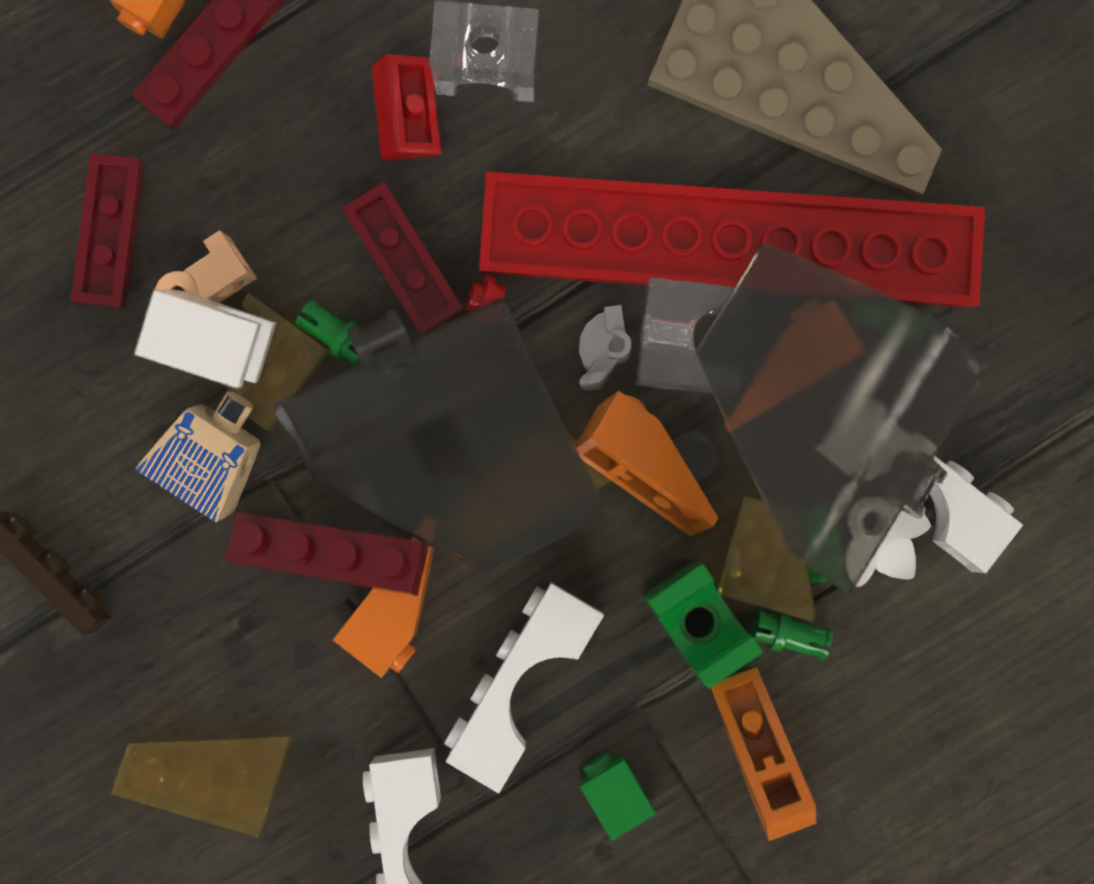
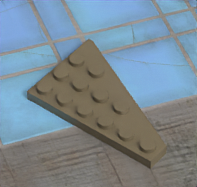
(796, 81)

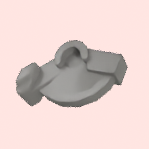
(603, 347)

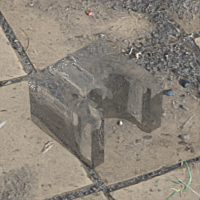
(508, 66)
(667, 329)

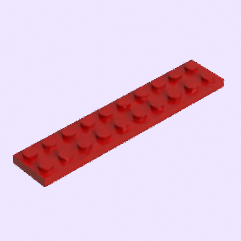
(711, 234)

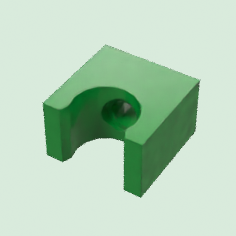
(723, 645)

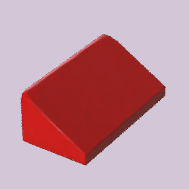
(405, 107)

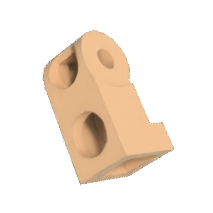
(214, 275)

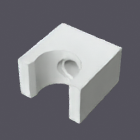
(205, 337)

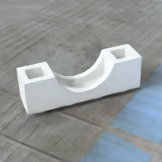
(968, 523)
(490, 742)
(403, 792)

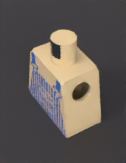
(205, 457)

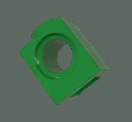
(615, 794)

